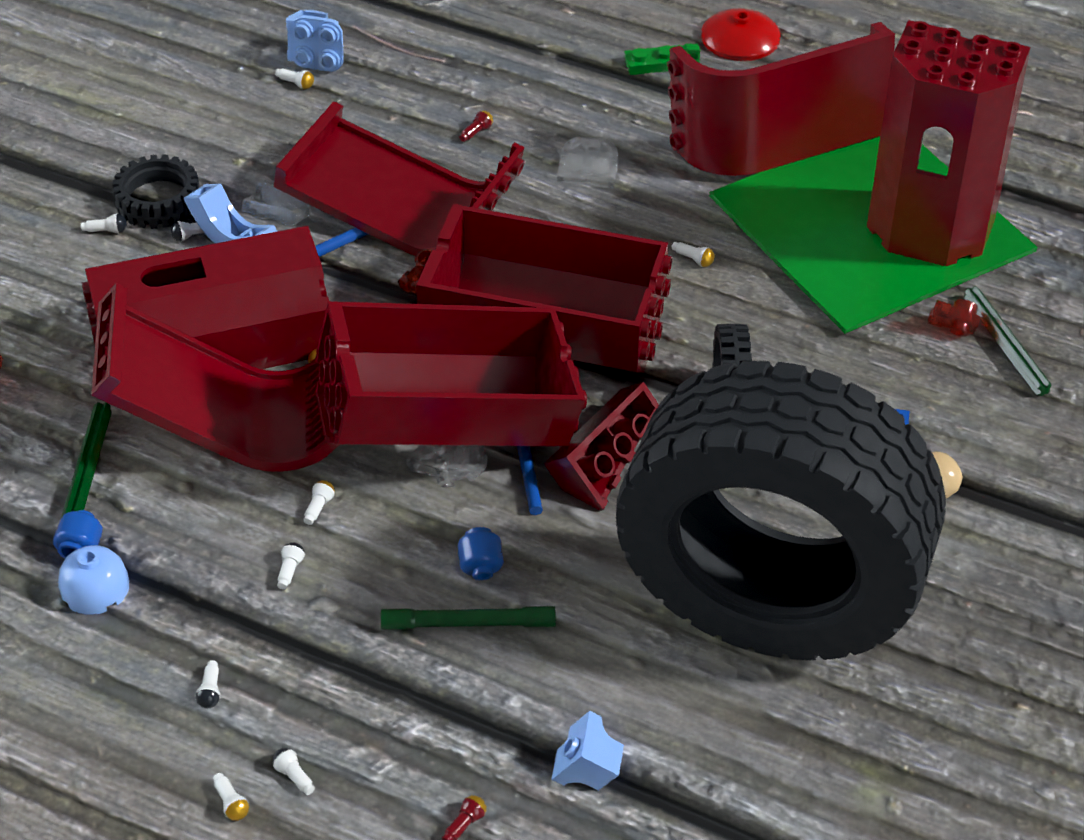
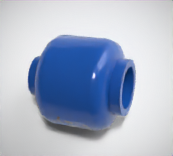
(76, 531)
(480, 553)

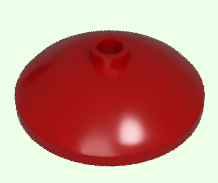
(740, 34)

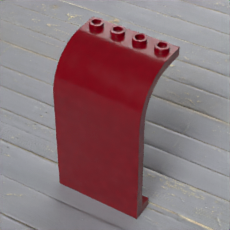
(781, 109)
(383, 184)
(204, 394)

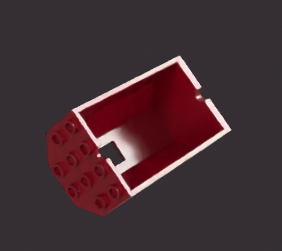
(975, 96)
(598, 281)
(242, 296)
(446, 376)

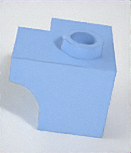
(588, 754)

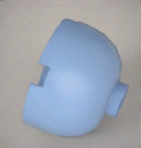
(92, 580)

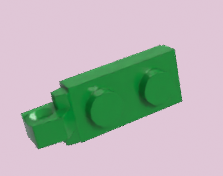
(654, 59)

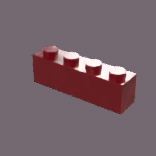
(603, 446)

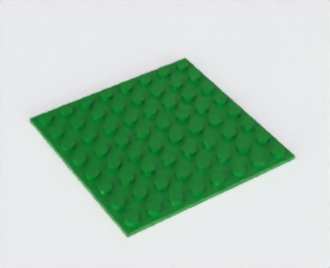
(816, 231)

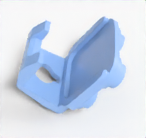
(314, 41)

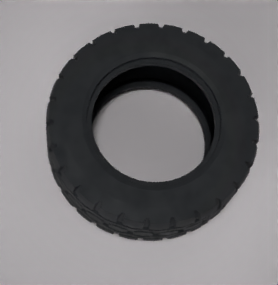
(805, 442)

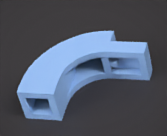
(218, 217)

